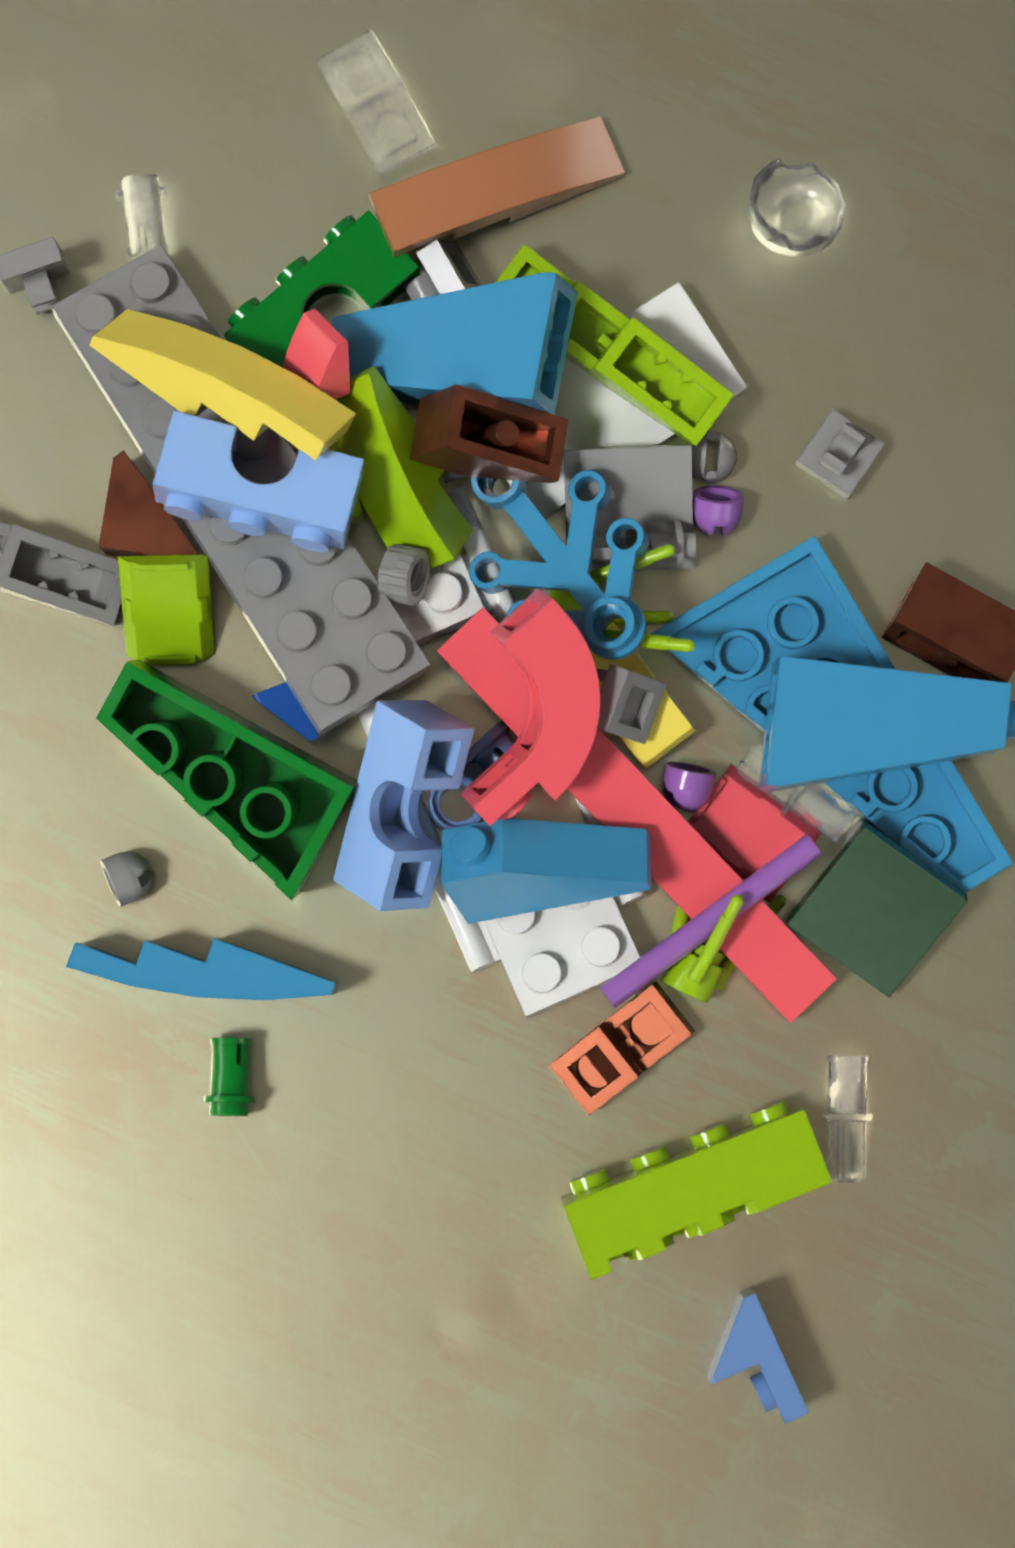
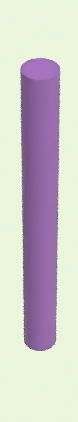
(701, 926)

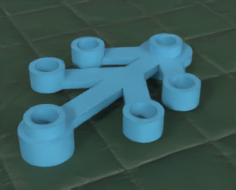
(570, 565)

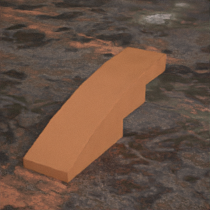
(496, 185)

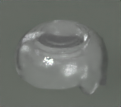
(795, 209)

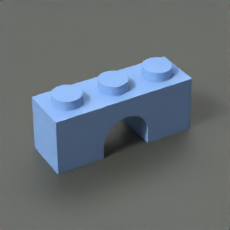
(308, 504)
(383, 846)

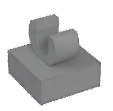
(445, 269)
(33, 270)
(839, 454)
(628, 702)

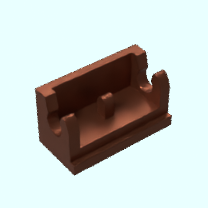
(954, 627)

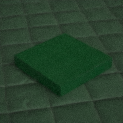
(876, 909)

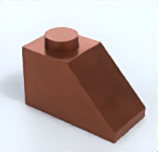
(487, 436)

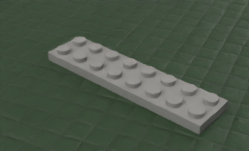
(309, 609)

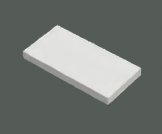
(605, 419)

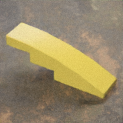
(206, 372)

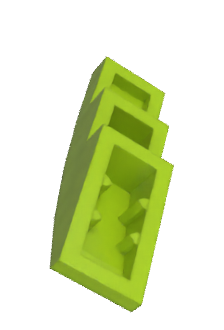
(633, 359)

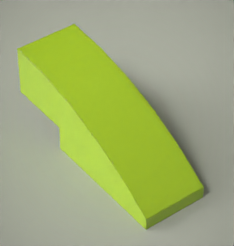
(395, 491)

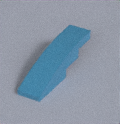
(225, 974)

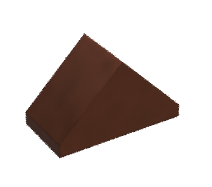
(134, 520)

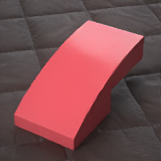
(319, 355)

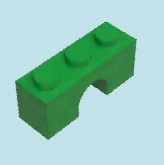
(351, 266)

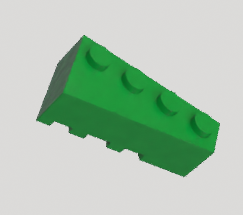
(240, 777)

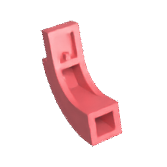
(560, 714)

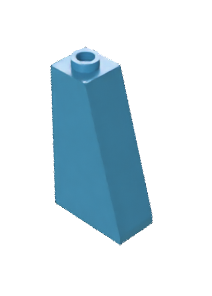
(487, 337)
(868, 720)

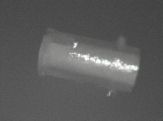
(143, 212)

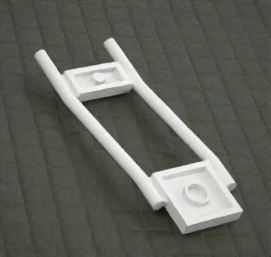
(547, 951)

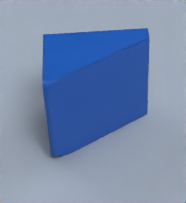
(283, 705)

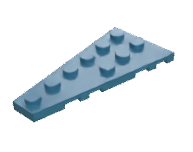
(806, 612)

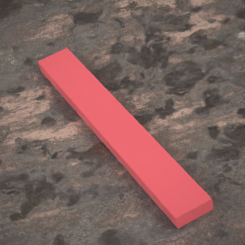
(679, 855)

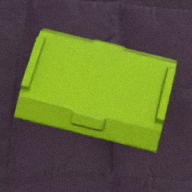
(167, 608)

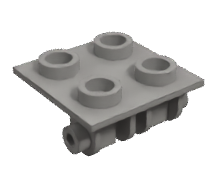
(645, 485)

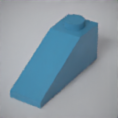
(540, 865)

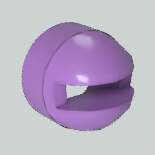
(717, 507)
(688, 785)

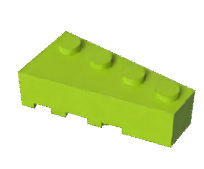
(694, 1188)

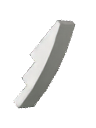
(59, 574)

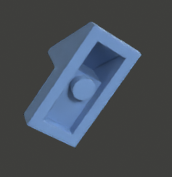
(751, 1342)

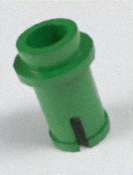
(229, 1077)

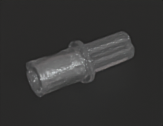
(808, 802)
(847, 1118)

